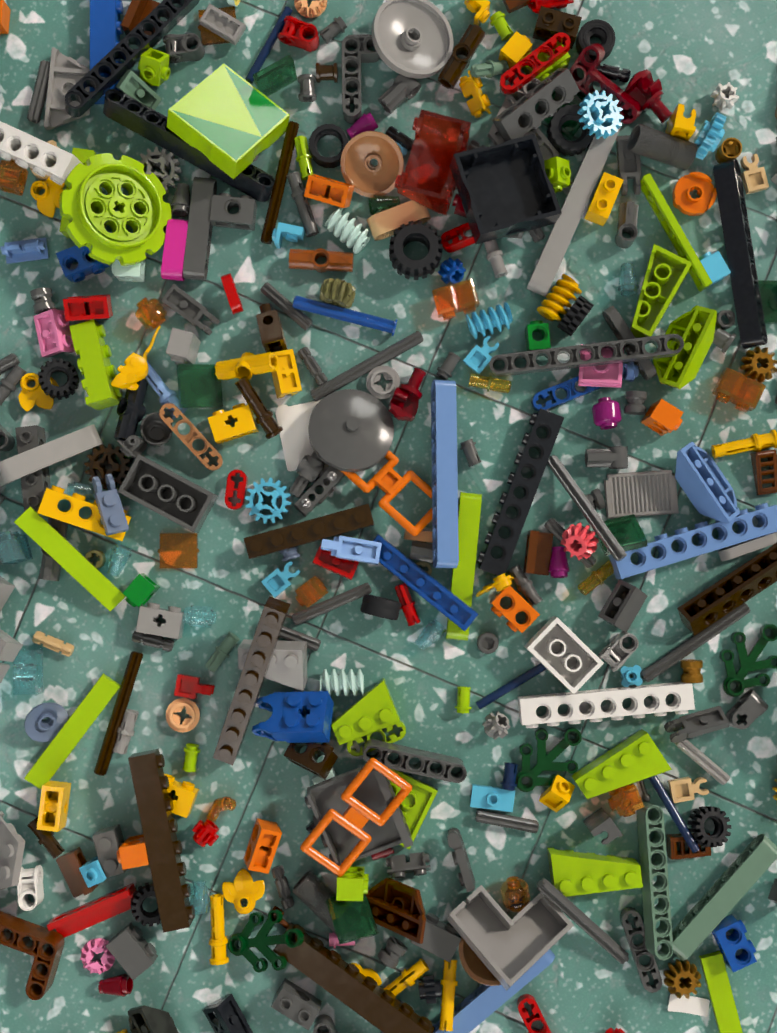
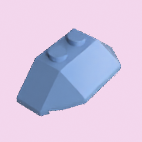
(705, 484)

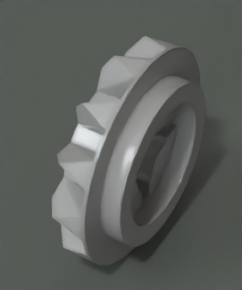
(374, 377)

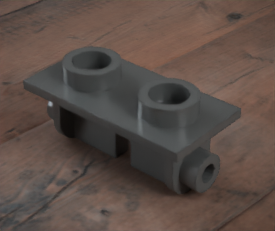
(133, 446)
(400, 866)

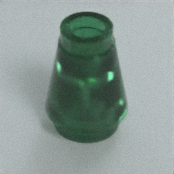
(381, 203)

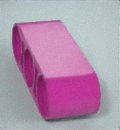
(174, 250)

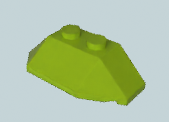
(697, 331)

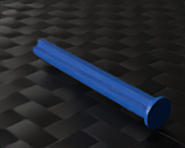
(345, 314)

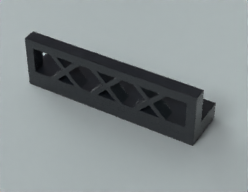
(229, 1016)

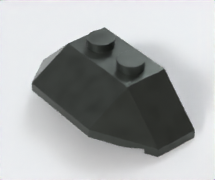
(150, 1020)

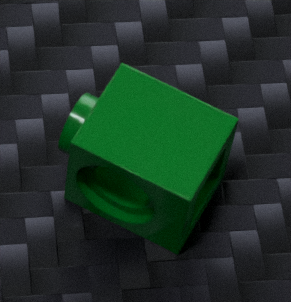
(543, 329)
(140, 590)

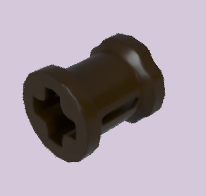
(326, 72)

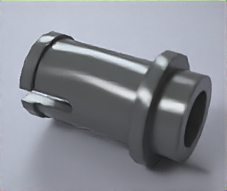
(333, 29)
(448, 366)
(470, 452)

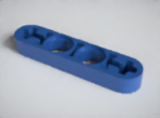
(568, 386)

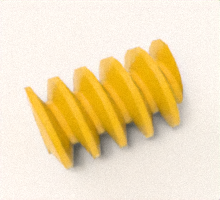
(559, 298)

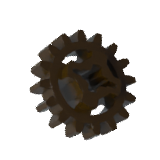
(108, 458)

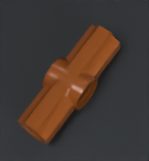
(307, 260)

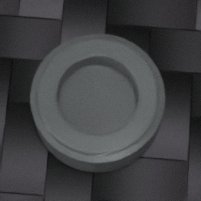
(487, 643)

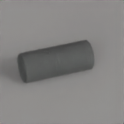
(662, 147)
(307, 890)

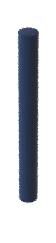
(268, 44)
(510, 686)
(674, 813)

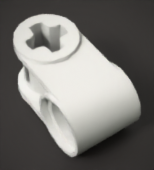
(30, 883)

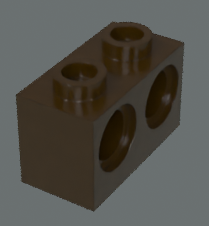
(553, 22)
(308, 759)

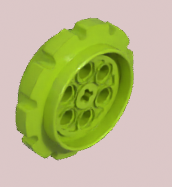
(88, 228)

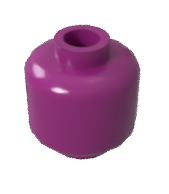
(606, 413)

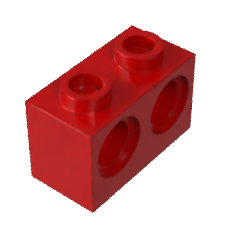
(87, 307)

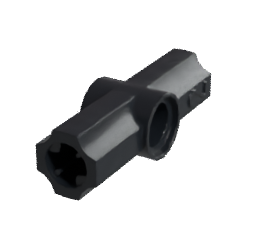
(131, 411)

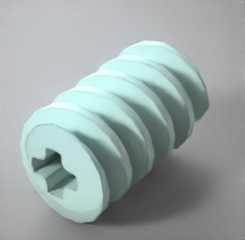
(346, 229)
(342, 682)

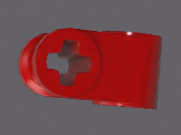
(296, 31)

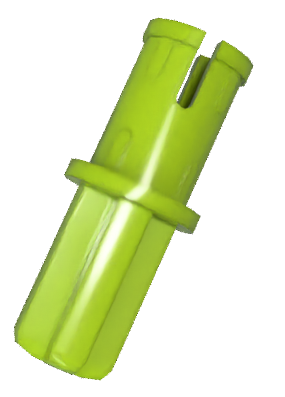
(303, 156)

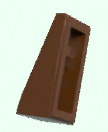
(757, 464)
(672, 851)

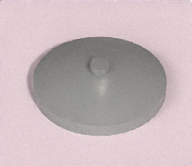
(412, 37)

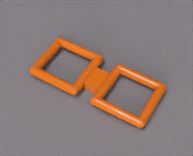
(392, 483)
(356, 817)

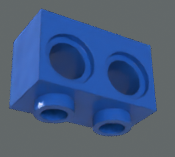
(84, 266)
(730, 944)

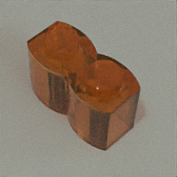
(455, 299)
(738, 389)

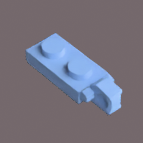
(353, 549)

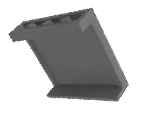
(374, 793)

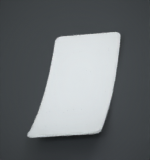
(693, 1005)

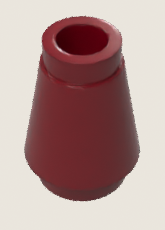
(117, 985)

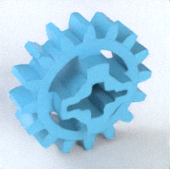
(600, 114)
(709, 135)
(276, 494)

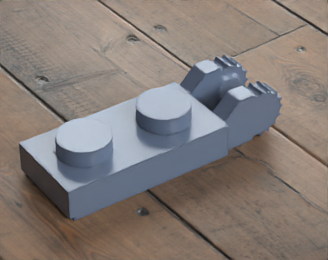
(110, 506)

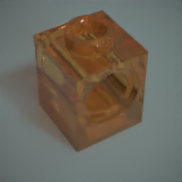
(12, 177)
(311, 592)

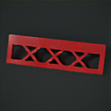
(93, 911)

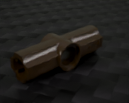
(467, 46)

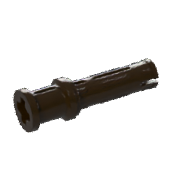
(263, 416)

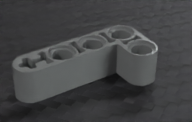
(353, 79)

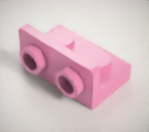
(53, 333)

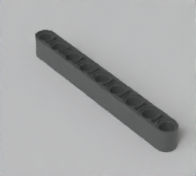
(594, 349)

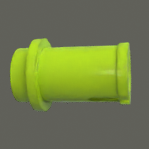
(500, 24)
(463, 699)
(190, 758)

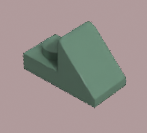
(138, 89)

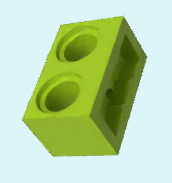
(352, 884)

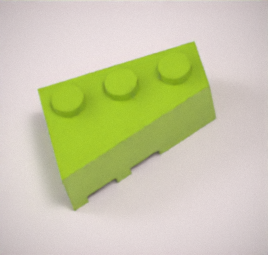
(366, 715)

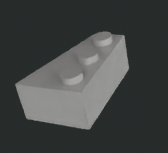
(287, 663)

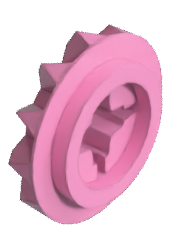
(97, 945)

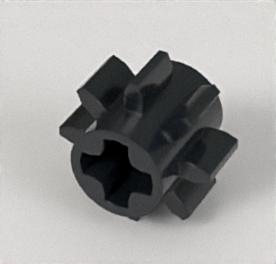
(430, 989)

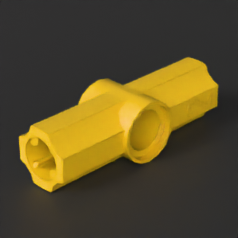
(247, 366)

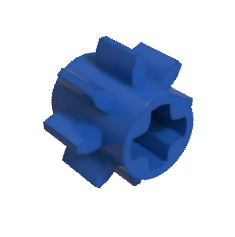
(452, 271)

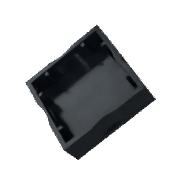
(505, 189)

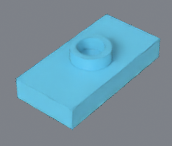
(492, 798)

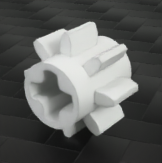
(724, 96)

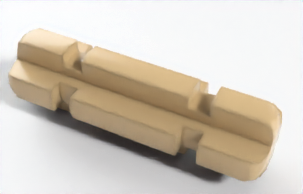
(53, 643)

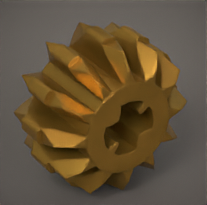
(754, 357)
(679, 986)

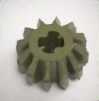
(337, 292)

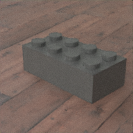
(168, 493)

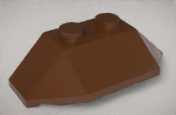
(398, 908)

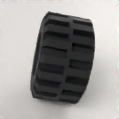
(418, 233)

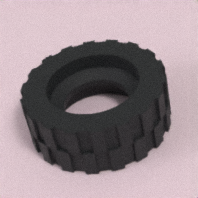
(555, 136)

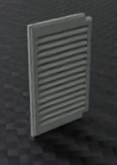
(641, 494)

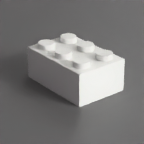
(563, 654)

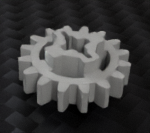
(162, 162)

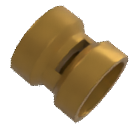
(731, 147)
(691, 671)

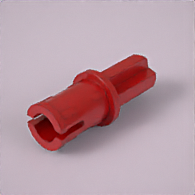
(407, 604)

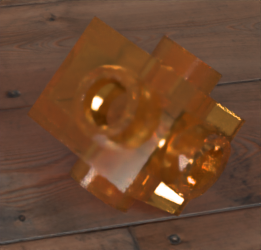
(625, 800)

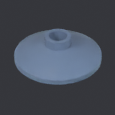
(45, 730)

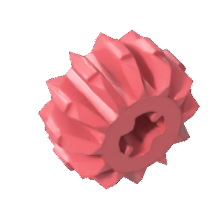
(579, 541)

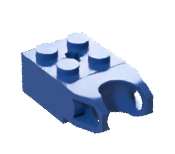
(296, 717)

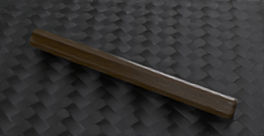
(280, 181)
(118, 713)

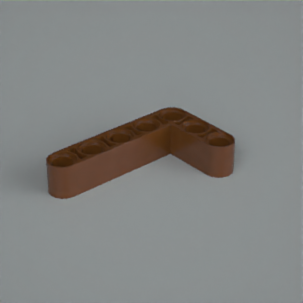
(37, 947)

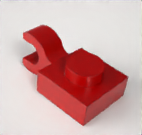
(188, 687)

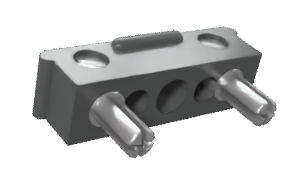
(305, 505)

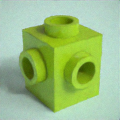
(154, 67)
(558, 172)

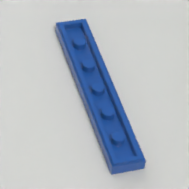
(425, 585)

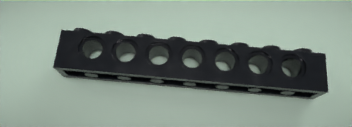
(551, 424)

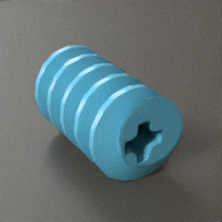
(489, 320)

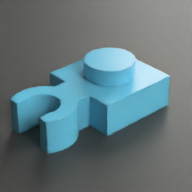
(480, 357)
(278, 581)

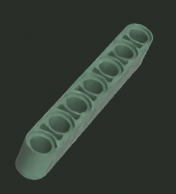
(660, 888)
(723, 896)

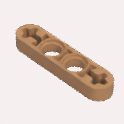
(191, 436)

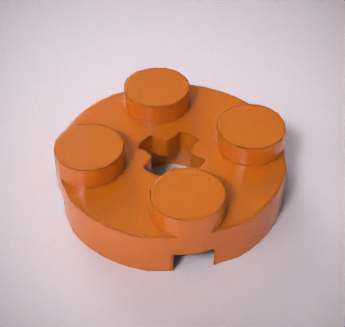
(685, 203)

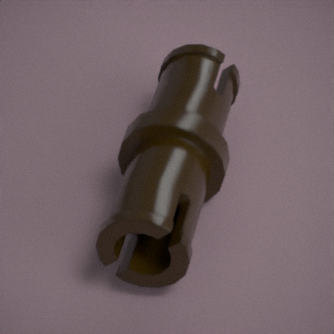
(47, 839)

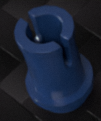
(509, 776)

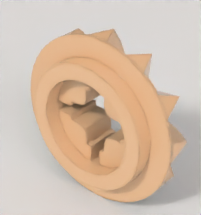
(314, 10)
(174, 720)

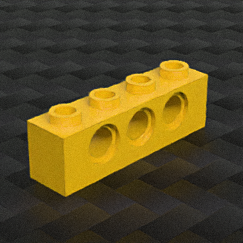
(49, 508)

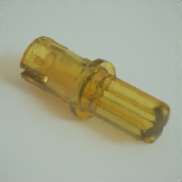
(489, 383)
(596, 578)

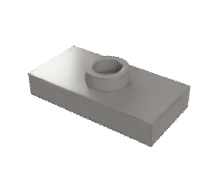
(222, 24)

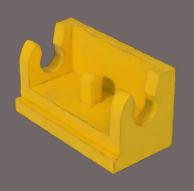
(679, 125)
(286, 378)

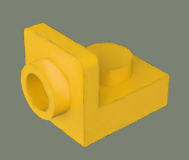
(481, 8)
(557, 794)

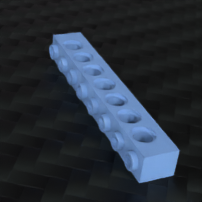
(727, 537)

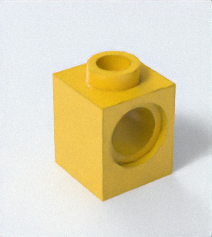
(515, 49)

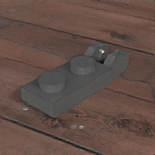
(628, 166)
(188, 308)
(697, 724)
(460, 857)

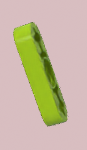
(393, 738)

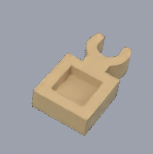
(753, 178)
(683, 788)

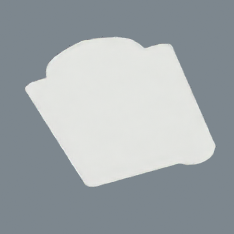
(295, 433)

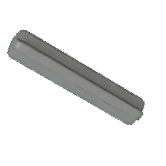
(703, 761)

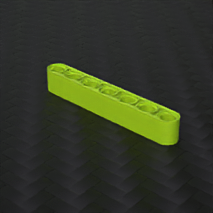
(463, 576)

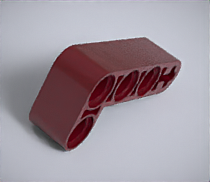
(592, 74)

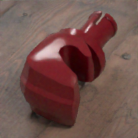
(648, 94)
(406, 397)

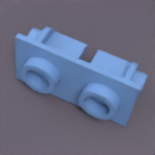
(25, 250)

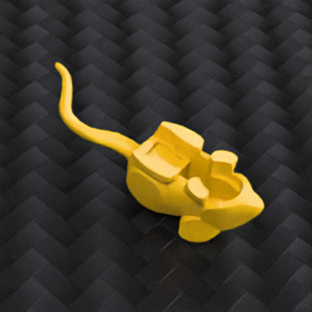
(134, 369)

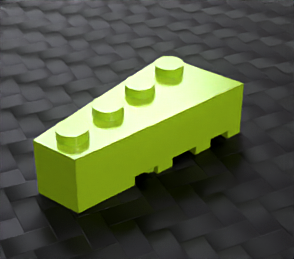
(660, 284)
(95, 364)
(622, 765)
(592, 873)

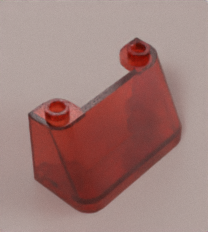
(428, 170)

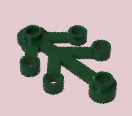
(748, 662)
(545, 761)
(263, 941)

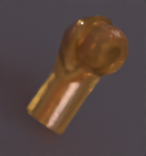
(220, 805)

